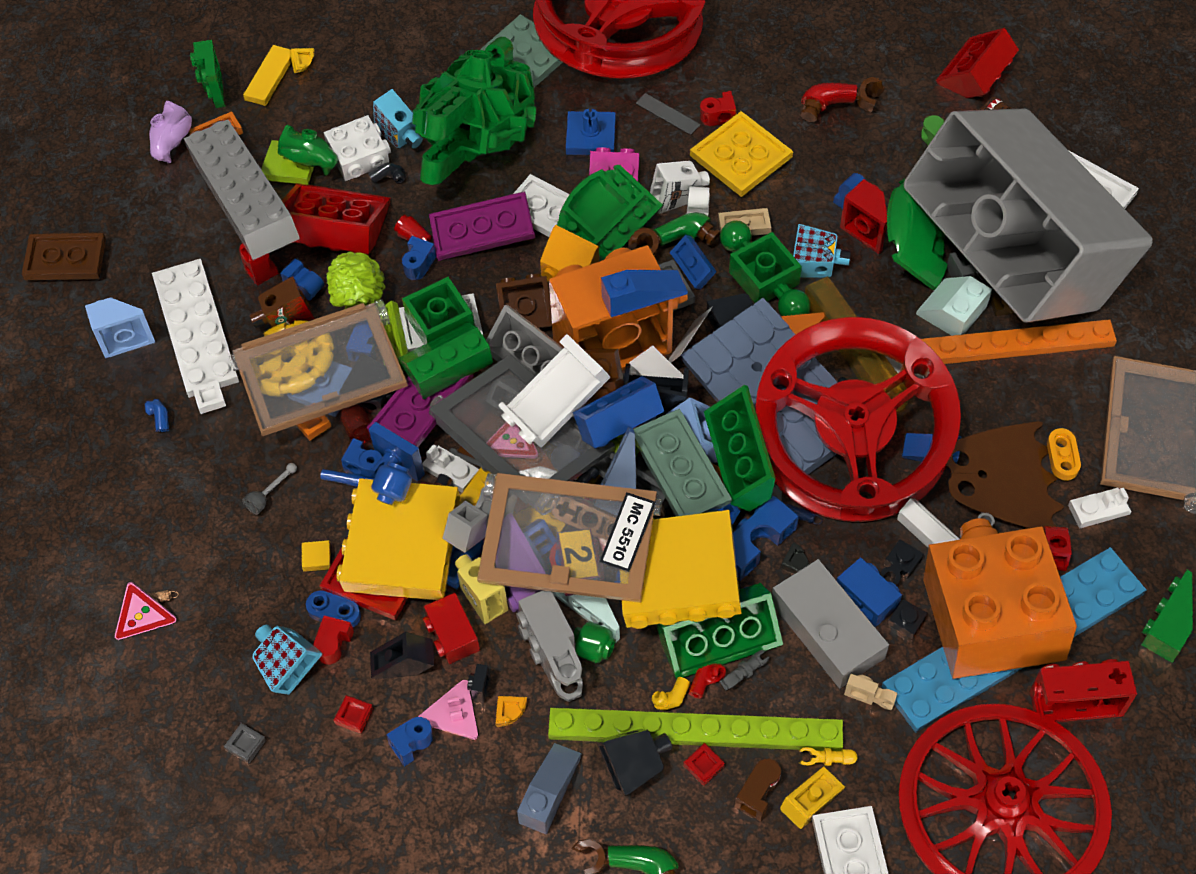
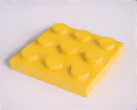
(741, 153)

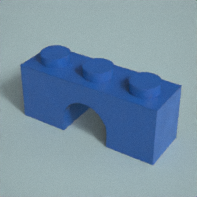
(769, 521)

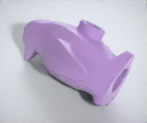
(168, 131)

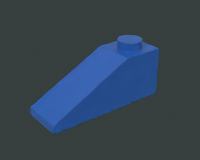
(640, 288)

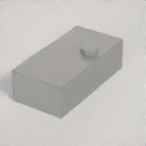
(829, 623)

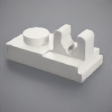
(443, 462)
(1099, 507)

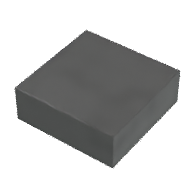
(245, 743)

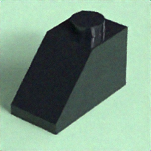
(402, 657)

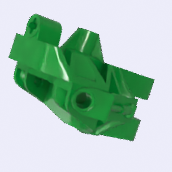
(480, 91)

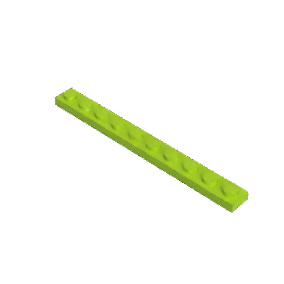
(699, 728)

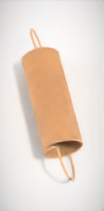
(162, 596)

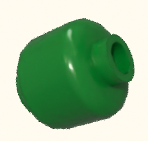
(593, 642)

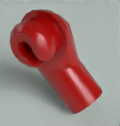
(704, 677)

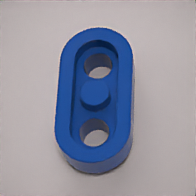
(332, 607)

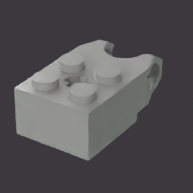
(550, 641)

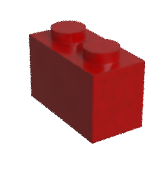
(451, 628)

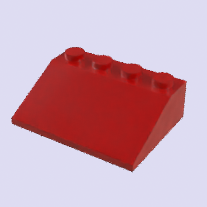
(336, 217)

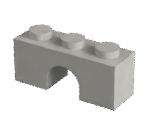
(467, 524)

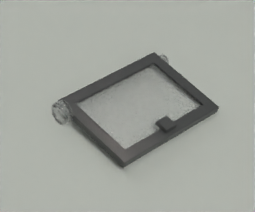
(476, 424)

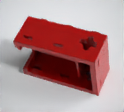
(1083, 687)

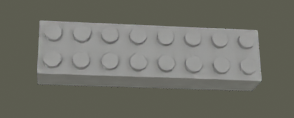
(241, 189)

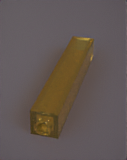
(865, 364)

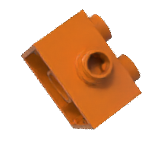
(582, 314)
(998, 600)

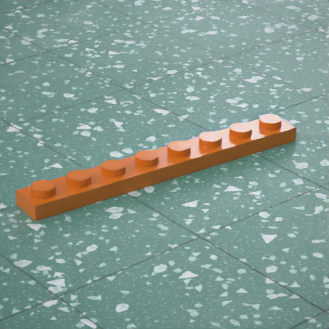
(1023, 341)

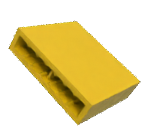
(398, 545)
(688, 572)

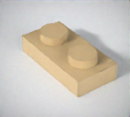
(756, 219)

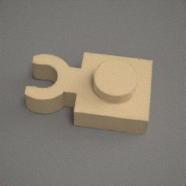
(867, 691)

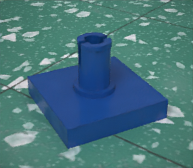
(589, 131)
(395, 450)

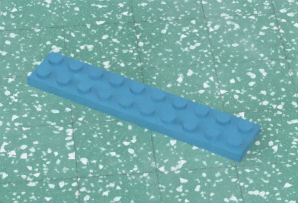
(1093, 593)

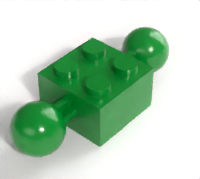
(764, 268)

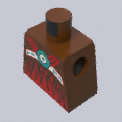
(282, 304)

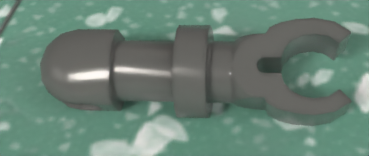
(744, 669)

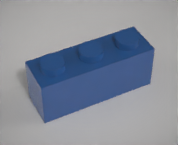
(615, 412)

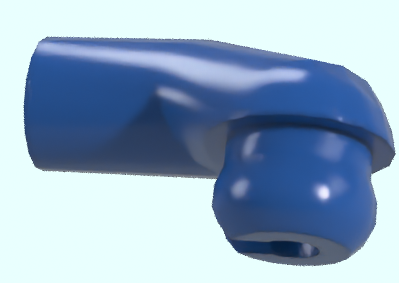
(160, 414)

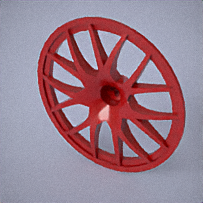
(986, 799)

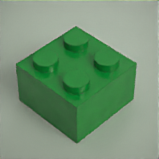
(436, 310)

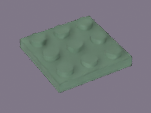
(528, 48)

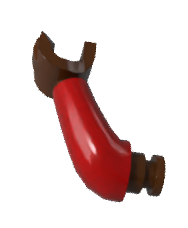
(824, 94)

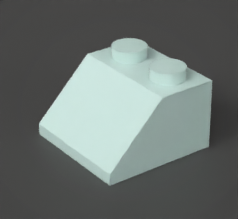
(956, 304)

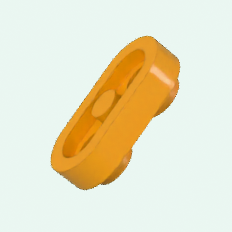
(1063, 456)

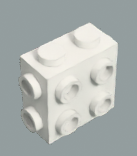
(358, 147)

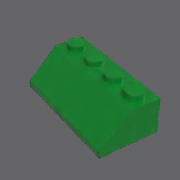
(741, 450)
(722, 640)

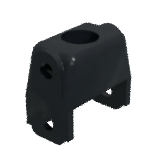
(671, 390)

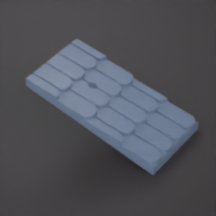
(738, 356)

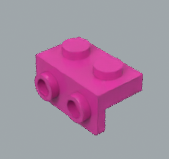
(605, 160)

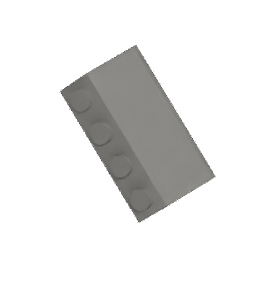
(522, 340)

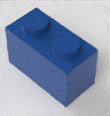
(870, 591)

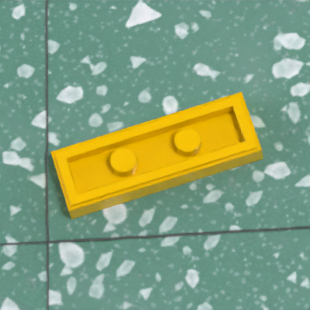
(268, 76)

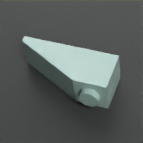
(592, 609)

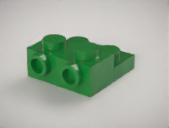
(208, 71)

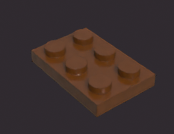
(64, 256)

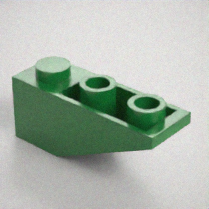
(1174, 621)

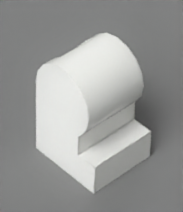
(698, 200)

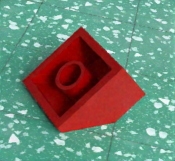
(865, 215)

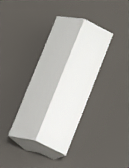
(924, 524)

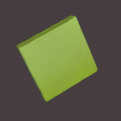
(281, 169)

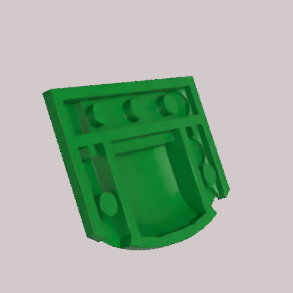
(608, 209)
(916, 238)

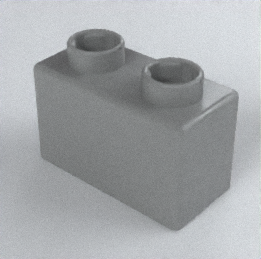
(1026, 213)

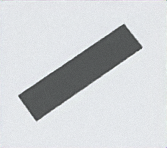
(668, 113)

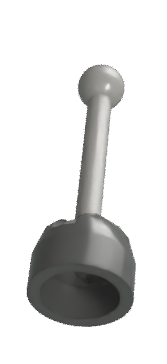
(256, 500)

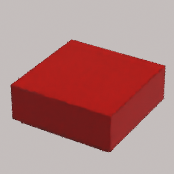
(353, 714)
(704, 764)

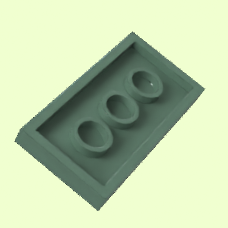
(680, 465)

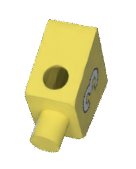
(486, 599)

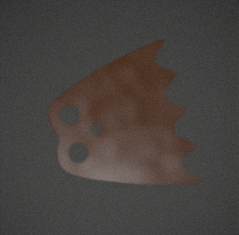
(1014, 479)

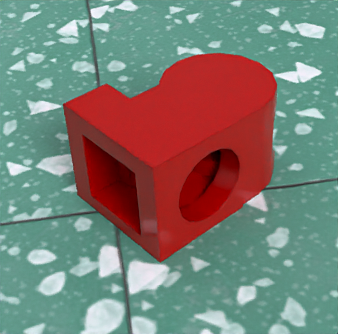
(717, 111)
(1060, 545)
(330, 637)

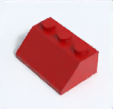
(979, 63)

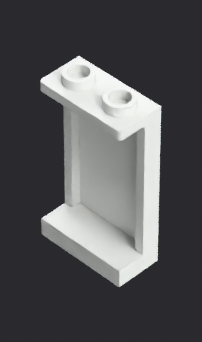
(555, 393)

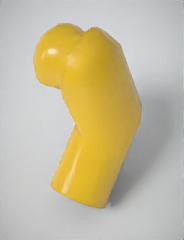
(672, 699)

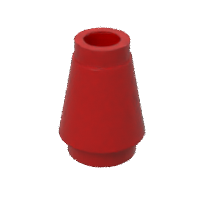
(409, 227)

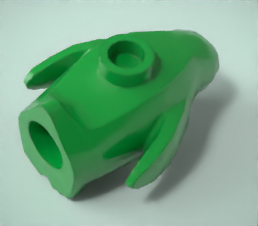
(306, 149)

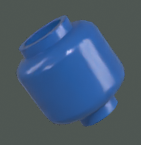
(391, 483)

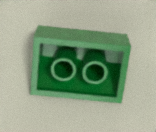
(447, 359)

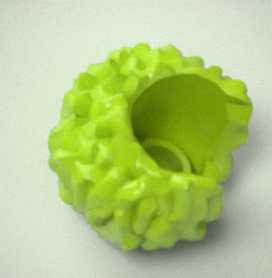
(354, 280)

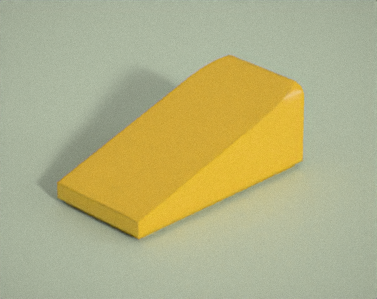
(811, 797)

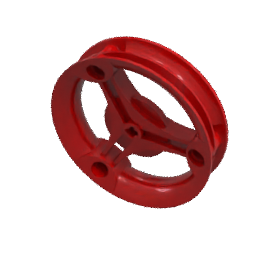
(588, 48)
(863, 400)

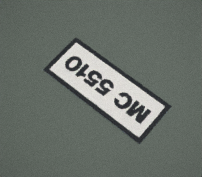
(627, 532)

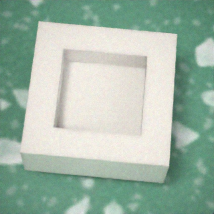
(209, 396)

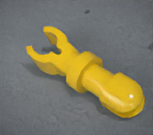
(828, 757)

